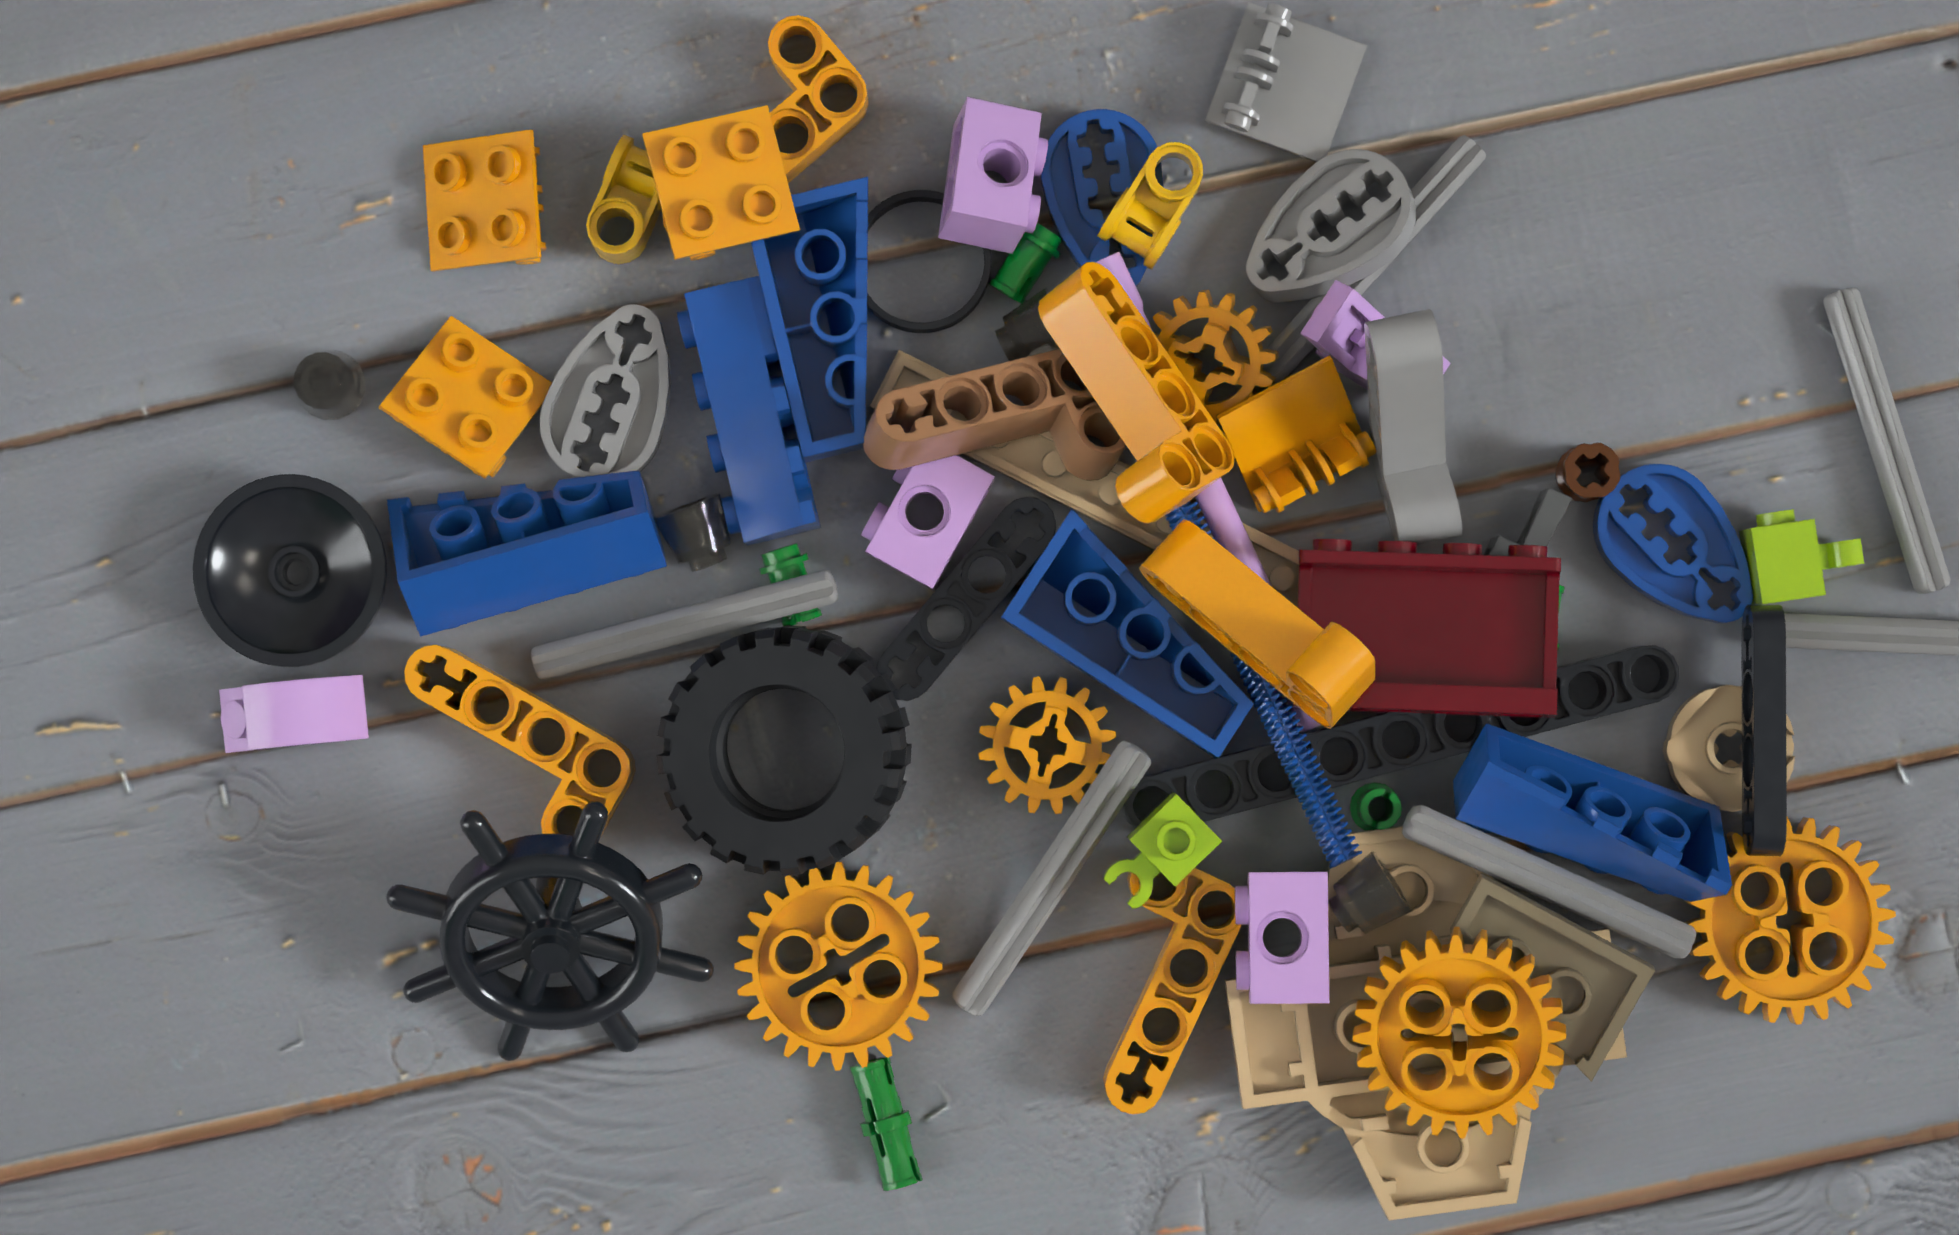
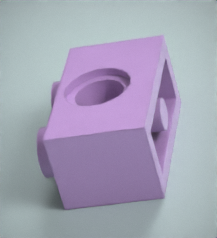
(976, 207)
(927, 553)
(1305, 972)

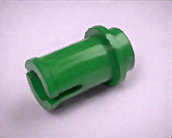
(1026, 263)
(783, 565)
(1360, 802)

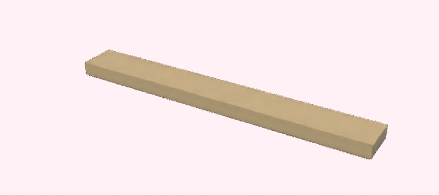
(1038, 466)

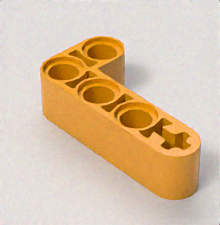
(809, 82)
(1138, 391)
(1307, 664)
(517, 729)
(1165, 992)

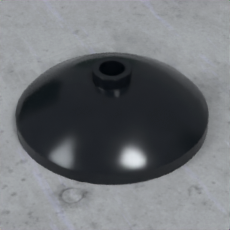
(246, 559)

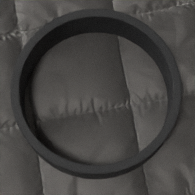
(927, 327)

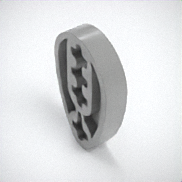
(1316, 197)
(574, 395)

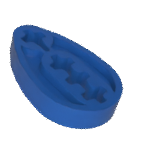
(1069, 192)
(1691, 512)

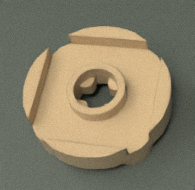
(1692, 747)

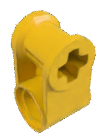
(625, 195)
(1153, 206)

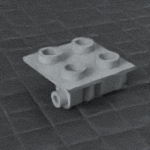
(1285, 82)

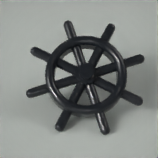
(551, 931)

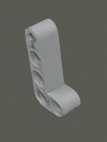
(1409, 427)

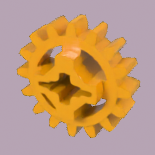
(1217, 333)
(1018, 738)

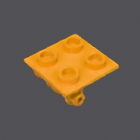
(720, 182)
(483, 201)
(467, 397)
(1295, 436)

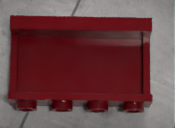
(1443, 627)

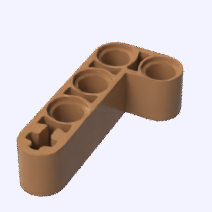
(915, 428)

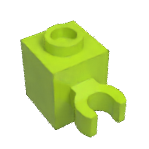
(1787, 559)
(1170, 843)

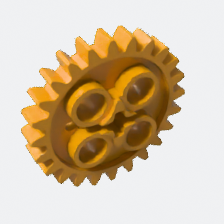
(1846, 914)
(868, 1015)
(1461, 1088)

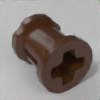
(1607, 472)

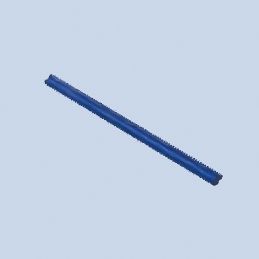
(1290, 745)

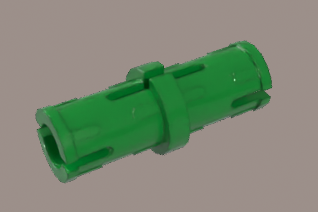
(886, 1124)

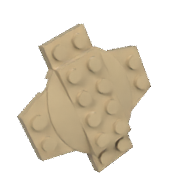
(1311, 1056)

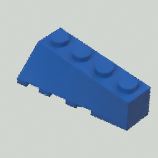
(819, 315)
(750, 411)
(520, 547)
(1113, 630)
(1592, 815)

